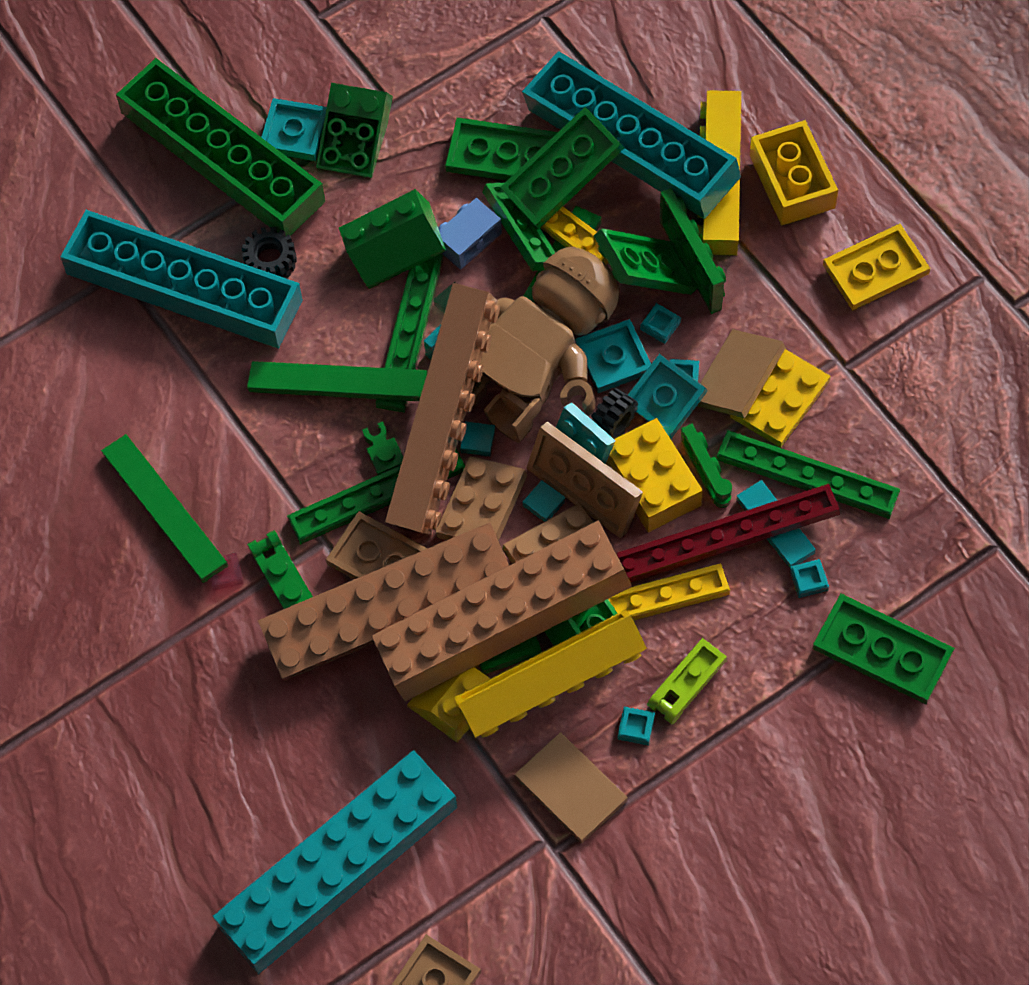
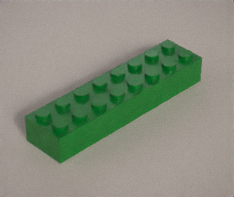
(221, 148)

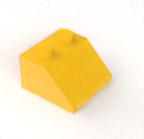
(440, 706)

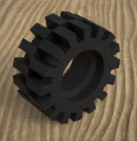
(270, 240)
(615, 413)

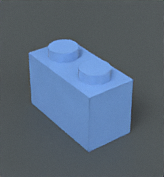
(469, 232)

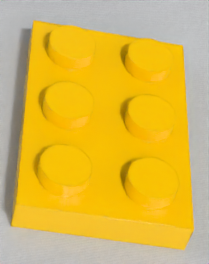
(876, 266)
(785, 398)

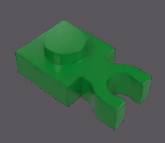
(383, 453)

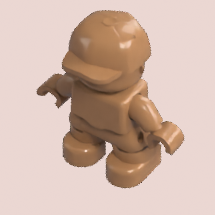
(537, 340)

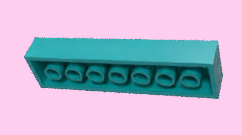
(653, 144)
(182, 278)
(335, 862)

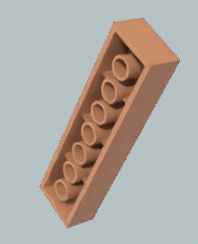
(442, 409)
(501, 611)
(353, 612)

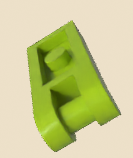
(687, 680)

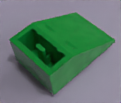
(353, 129)

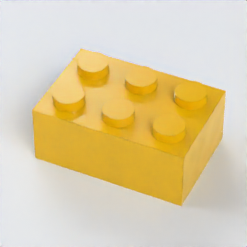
(793, 172)
(656, 468)

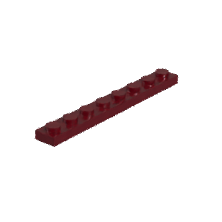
(729, 533)

